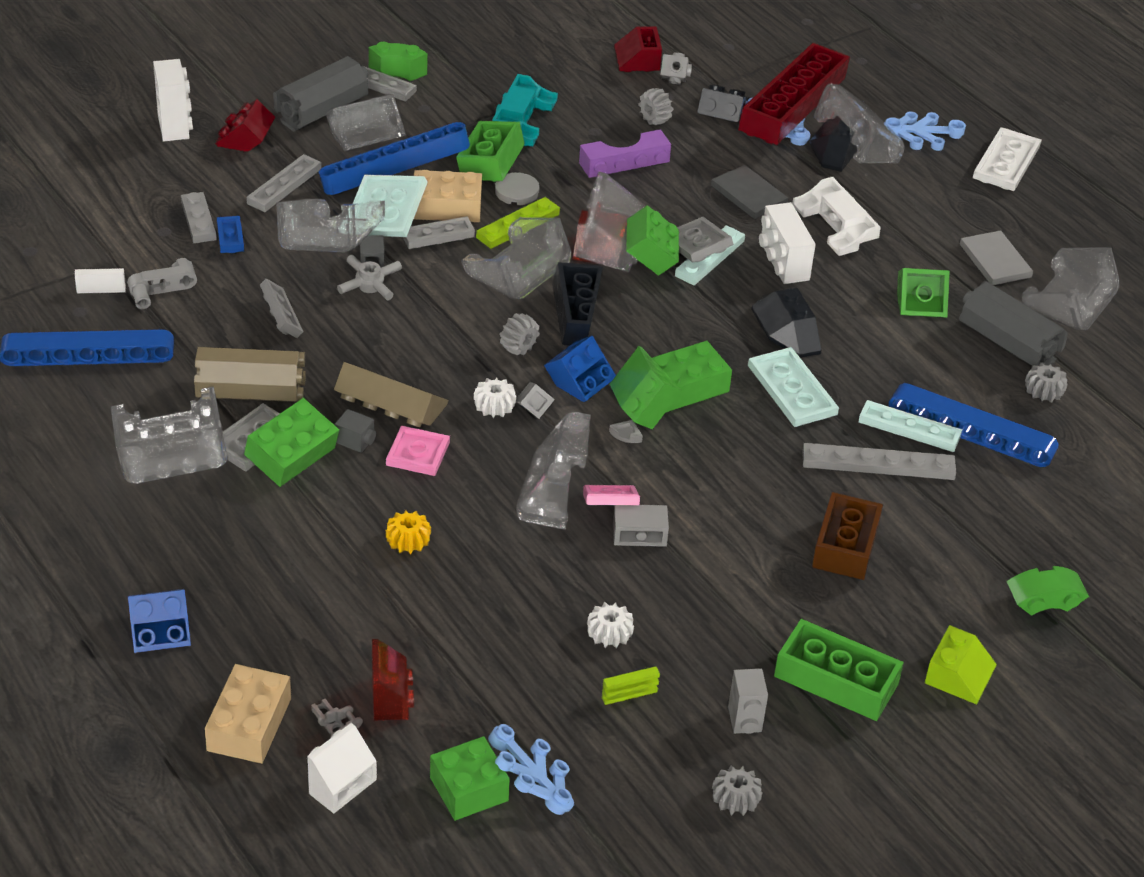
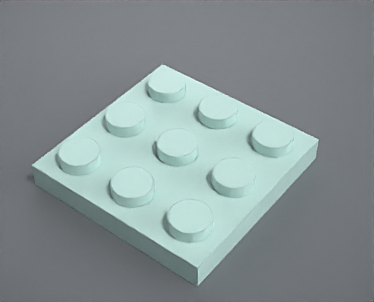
(401, 200)

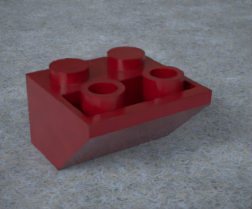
(639, 50)
(245, 128)

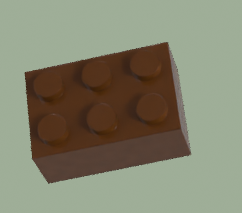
(847, 536)

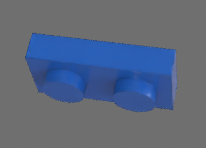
(230, 234)

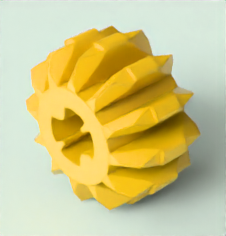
(408, 532)

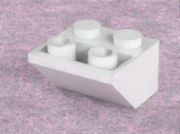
(340, 768)

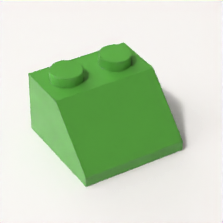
(923, 292)

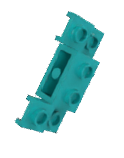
(520, 103)

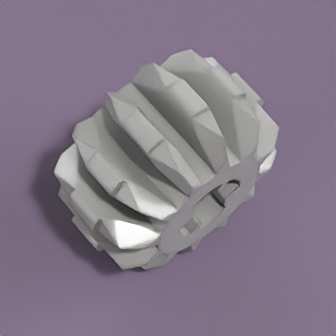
(655, 106)
(519, 334)
(1046, 382)
(737, 790)

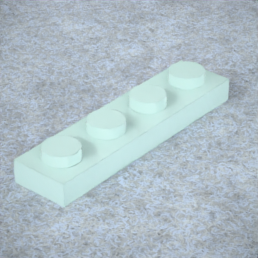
(694, 271)
(910, 426)

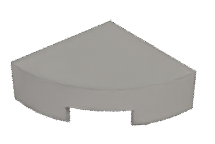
(626, 432)

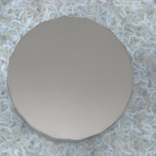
(517, 188)

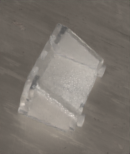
(872, 136)
(606, 224)
(309, 227)
(527, 262)
(1081, 287)
(548, 479)

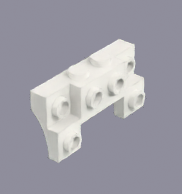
(841, 213)

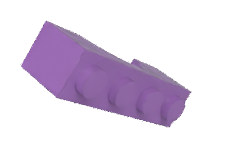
(650, 150)

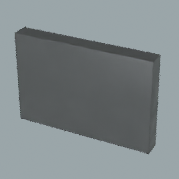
(748, 190)

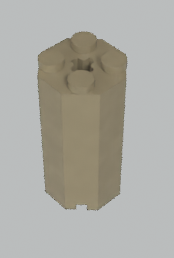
(251, 374)

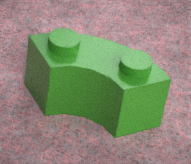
(398, 60)
(1047, 589)

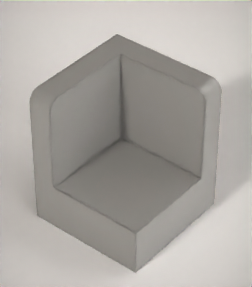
(534, 399)

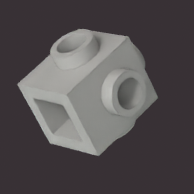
(673, 61)

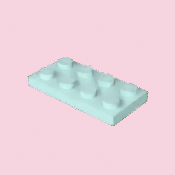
(793, 387)

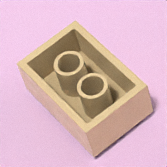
(450, 195)
(248, 713)

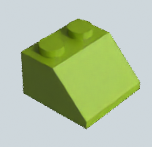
(960, 665)

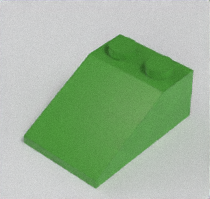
(644, 389)

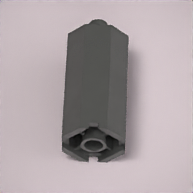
(321, 92)
(1012, 325)

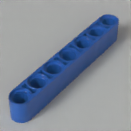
(395, 157)
(86, 347)
(978, 425)

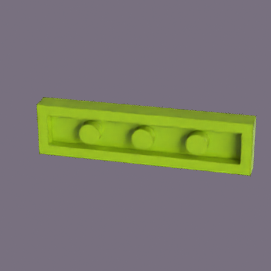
(497, 232)

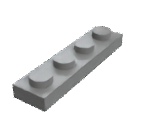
(283, 183)

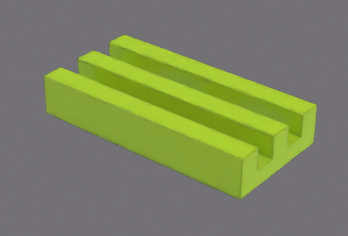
(630, 685)

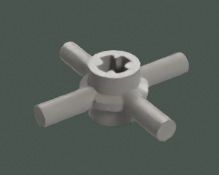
(369, 277)

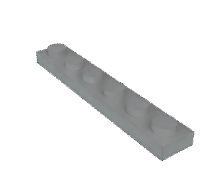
(879, 461)

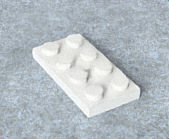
(1007, 159)

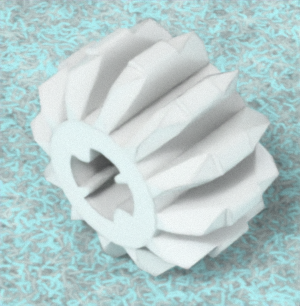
(494, 397)
(610, 625)

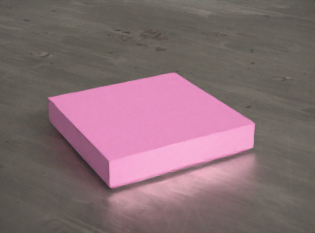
(417, 450)
(611, 495)

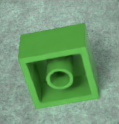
(652, 240)
(469, 778)

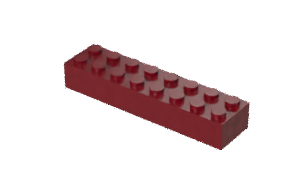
(792, 94)

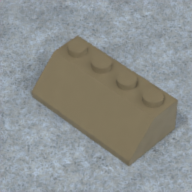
(388, 394)

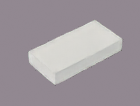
(100, 280)

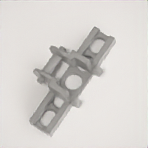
(335, 715)

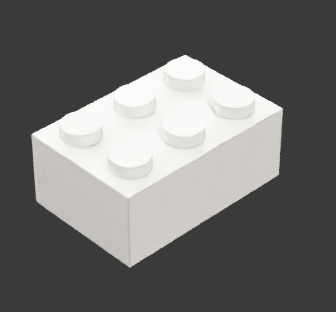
(172, 99)
(787, 243)

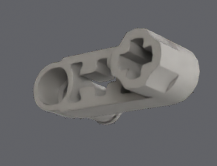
(176, 278)

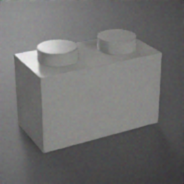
(640, 525)
(747, 701)

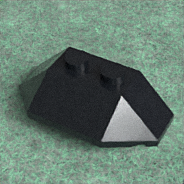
(833, 144)
(788, 321)

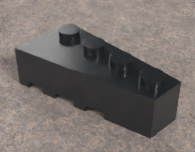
(575, 299)

